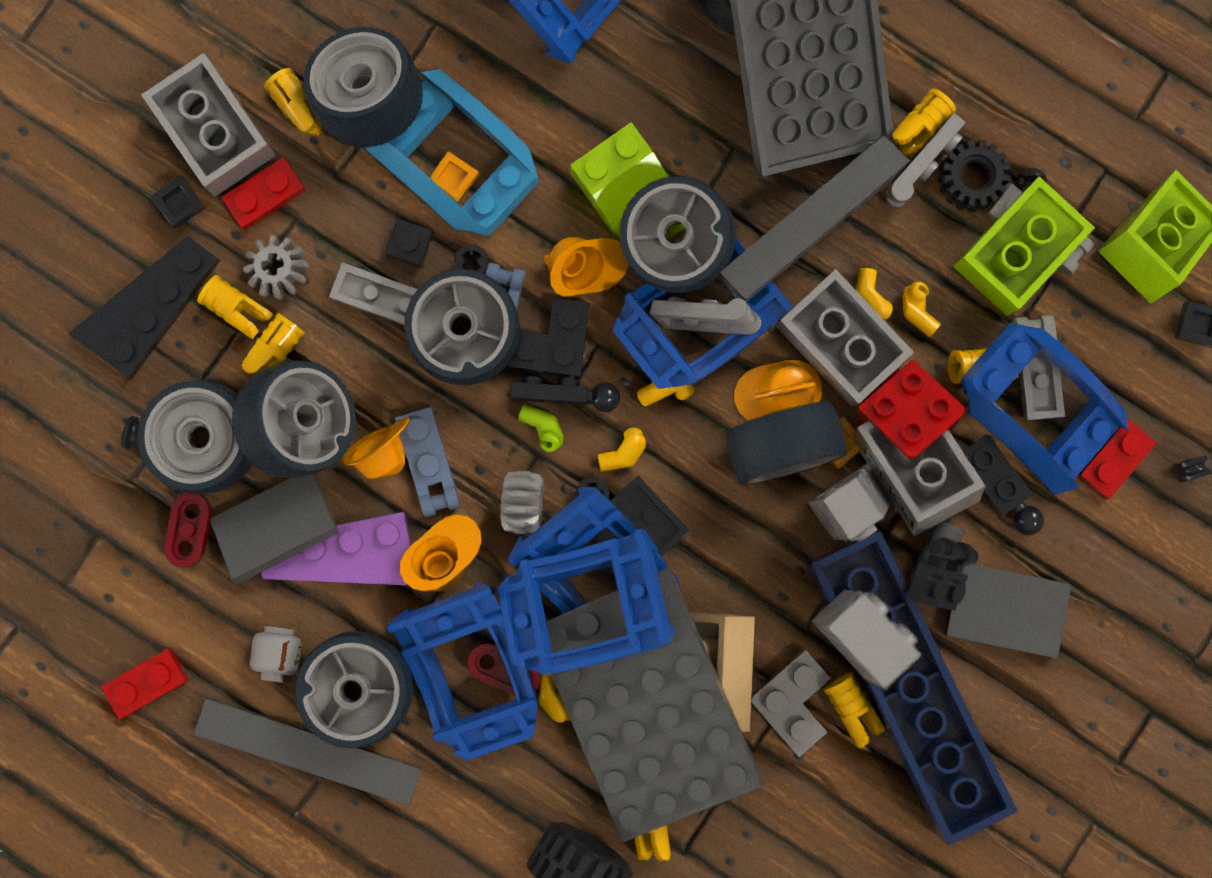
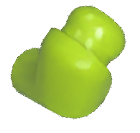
(546, 425)

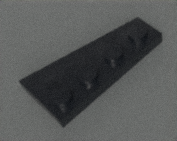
(142, 312)

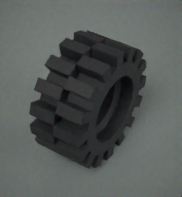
(989, 160)

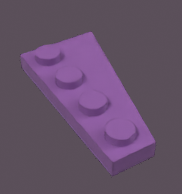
(360, 553)

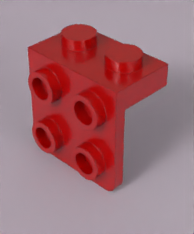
(910, 410)

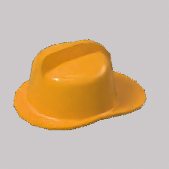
(585, 265)
(776, 388)
(379, 452)
(441, 554)

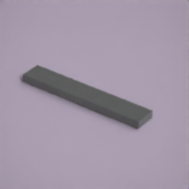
(813, 219)
(306, 751)

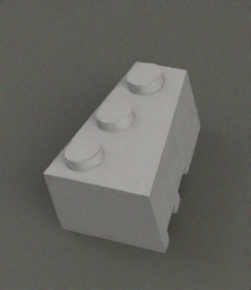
(852, 506)

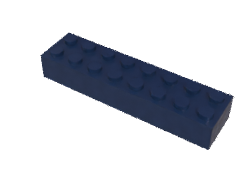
(923, 703)

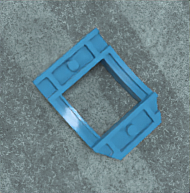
(497, 195)

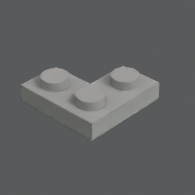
(783, 698)

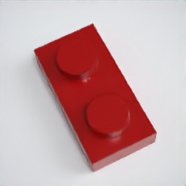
(263, 194)
(1116, 460)
(144, 683)

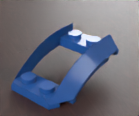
(559, 27)
(659, 355)
(1082, 437)
(570, 531)
(638, 592)
(446, 621)

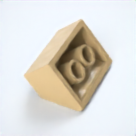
(730, 649)

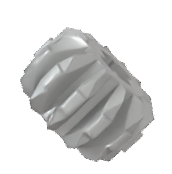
(267, 258)
(522, 502)

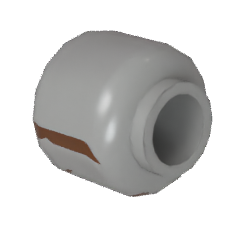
(275, 653)

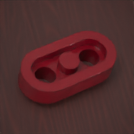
(184, 528)
(497, 675)

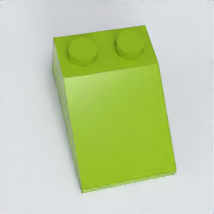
(615, 173)
(1161, 238)
(1023, 247)

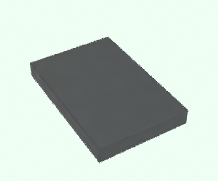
(273, 526)
(1010, 611)

